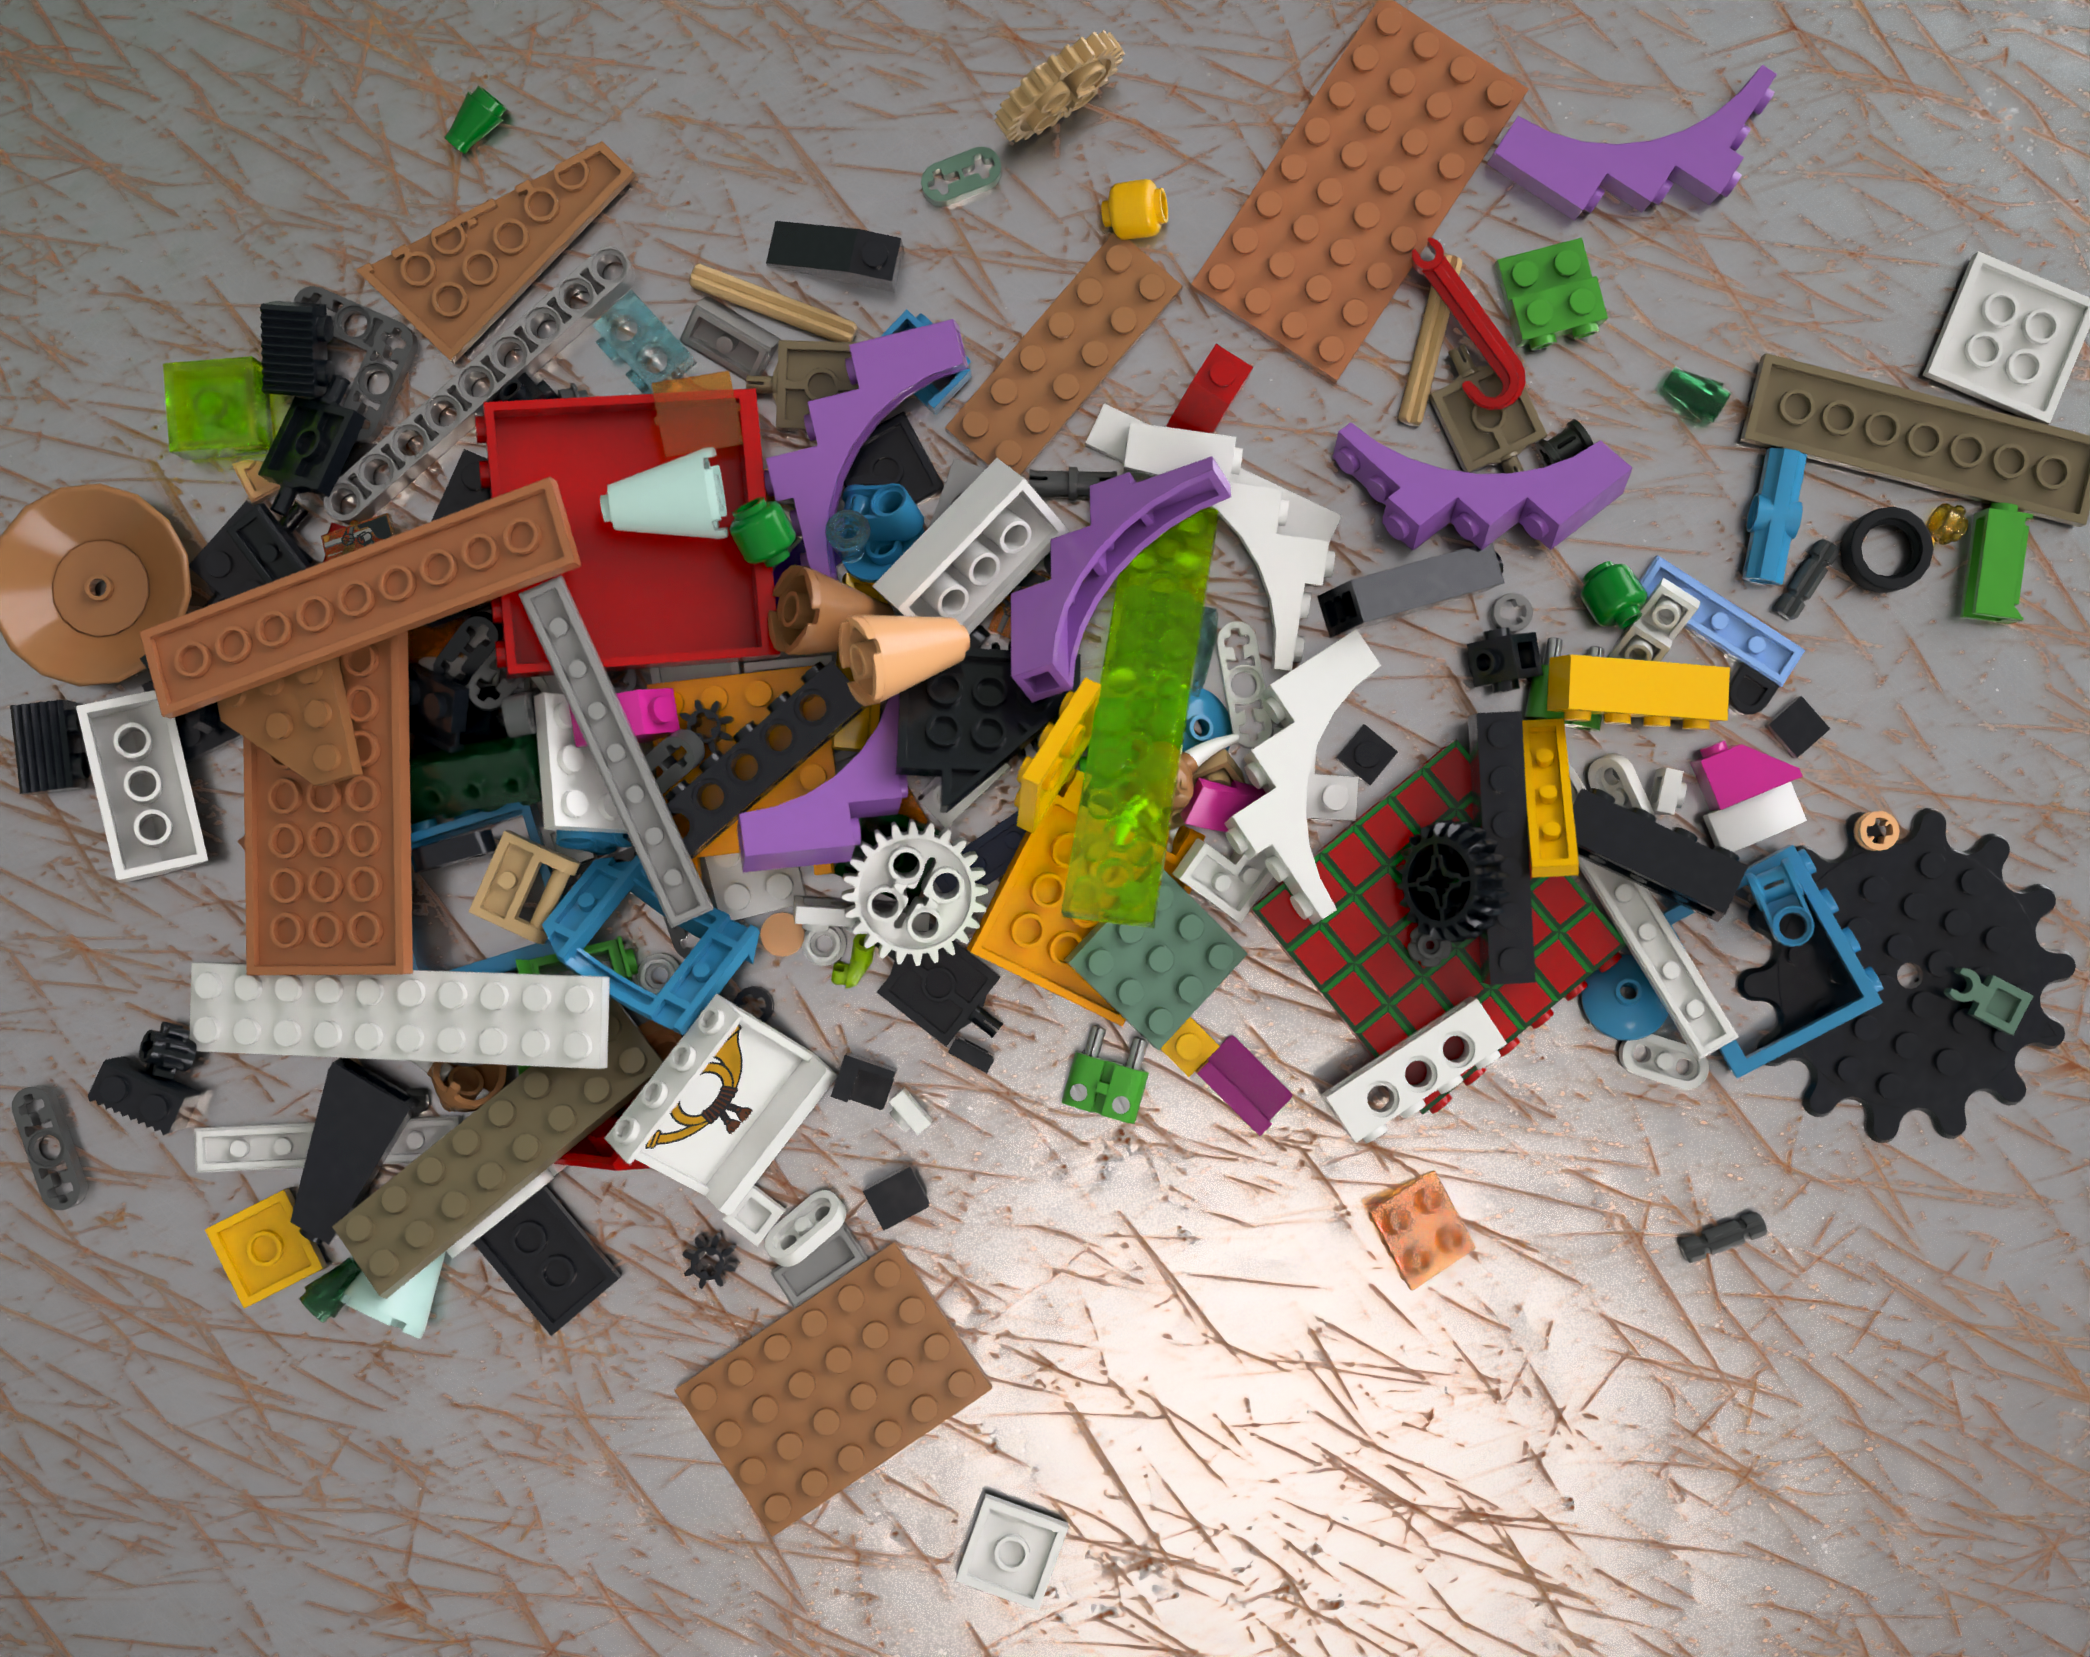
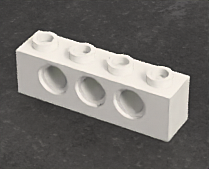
(1350, 1095)

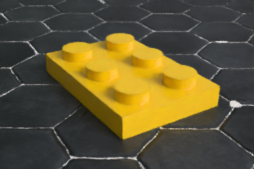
(1058, 754)

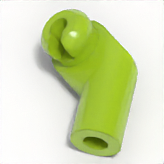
(860, 961)

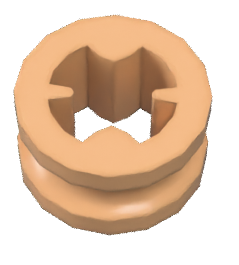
(1883, 842)

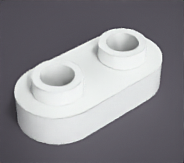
(1627, 790)
(1662, 1061)
(805, 1228)

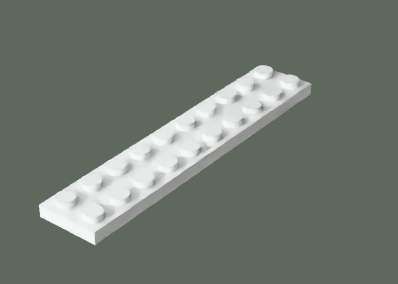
(404, 1016)

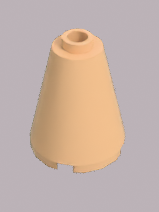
(897, 652)

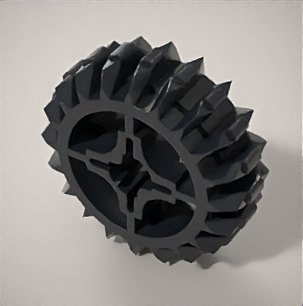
(1458, 908)

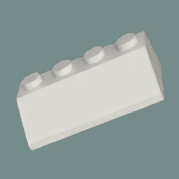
(974, 551)
(141, 786)

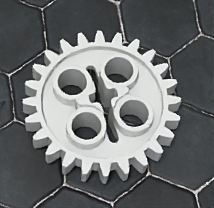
(878, 875)

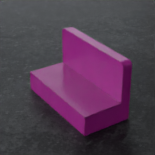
(1244, 1084)

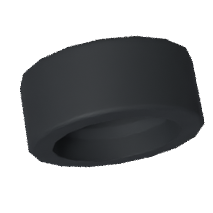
(1920, 544)

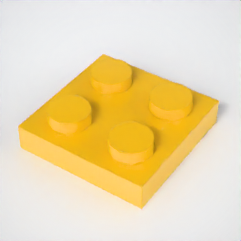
(264, 1249)

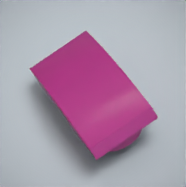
(1216, 803)

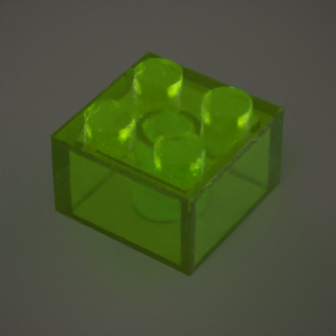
(217, 408)

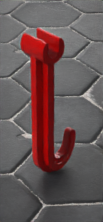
(1477, 327)

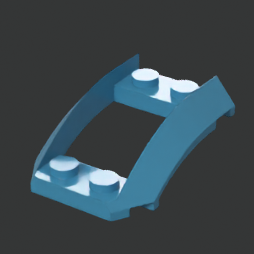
(701, 975)

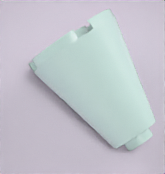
(670, 499)
(406, 1307)

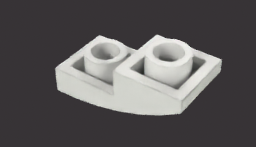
(1661, 621)
(1755, 818)

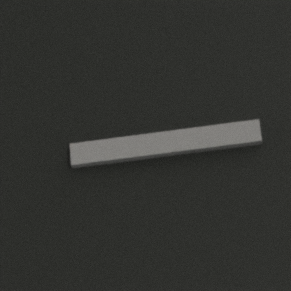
(616, 751)

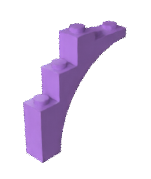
(1570, 171)
(886, 373)
(1482, 506)
(1085, 562)
(825, 822)

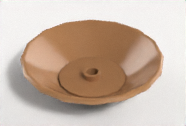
(50, 575)

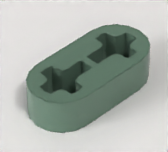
(956, 167)

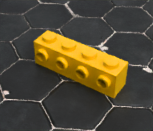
(1638, 690)

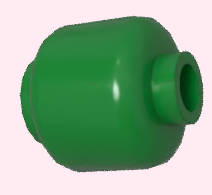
(762, 532)
(1613, 595)

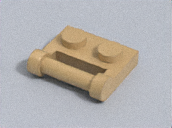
(511, 879)

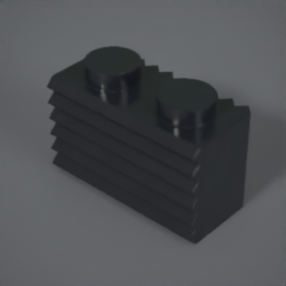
(295, 348)
(48, 747)
(143, 1097)

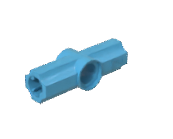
(1774, 516)

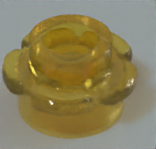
(1947, 523)

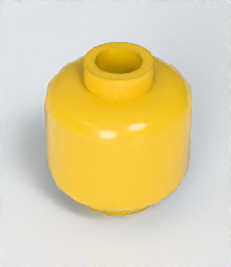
(1135, 209)

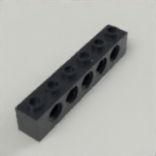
(773, 765)

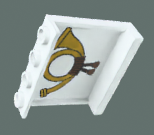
(722, 1104)

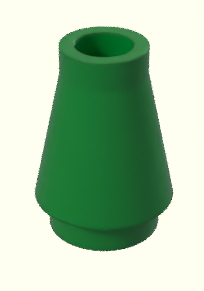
(475, 119)

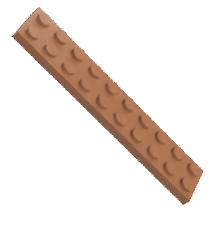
(360, 598)

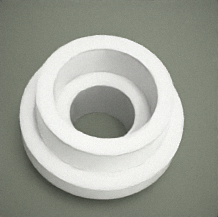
(824, 958)
(646, 969)

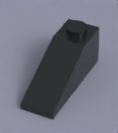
(837, 254)

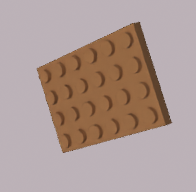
(833, 1388)

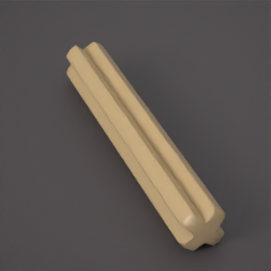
(772, 304)
(1426, 355)

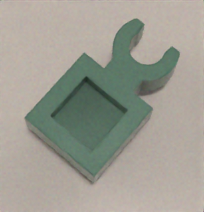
(1993, 1001)

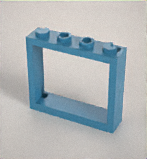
(430, 832)
(1841, 939)

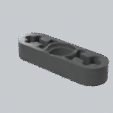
(48, 1182)

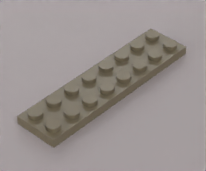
(1920, 439)
(492, 1157)

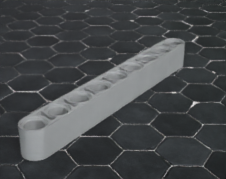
(487, 364)

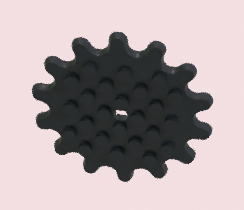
(1918, 1046)

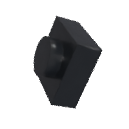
(1366, 755)

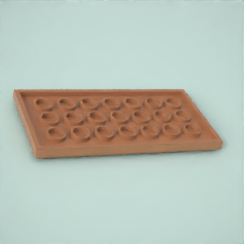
(1358, 188)
(335, 859)

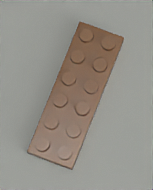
(1064, 356)

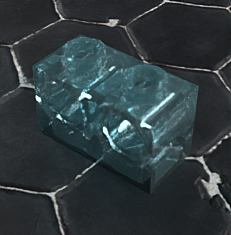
(650, 339)

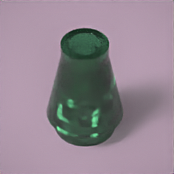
(1697, 393)
(324, 1293)

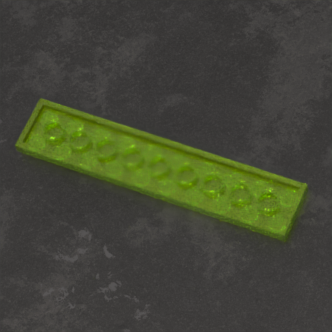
(1140, 728)

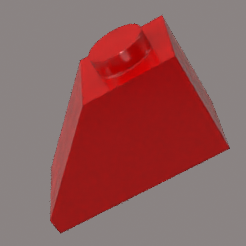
(1211, 392)

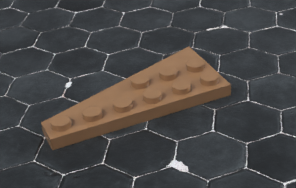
(484, 259)

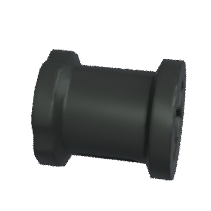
(1565, 444)

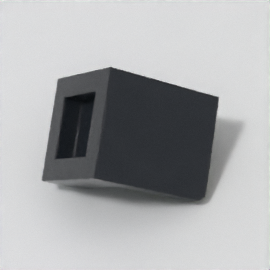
(863, 1081)
(896, 1196)

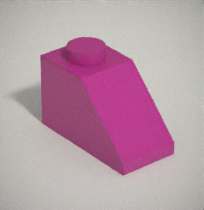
(649, 712)
(1738, 773)

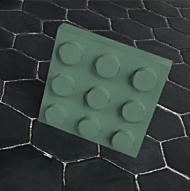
(1161, 971)

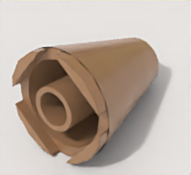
(813, 609)

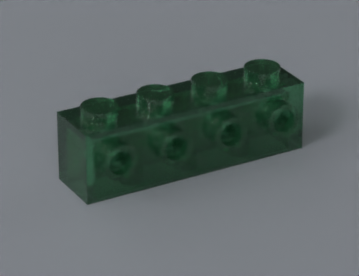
(479, 777)

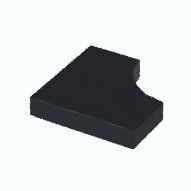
(897, 457)

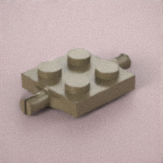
(804, 374)
(1484, 435)

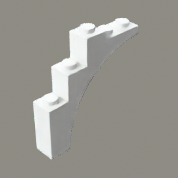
(1253, 515)
(1282, 765)

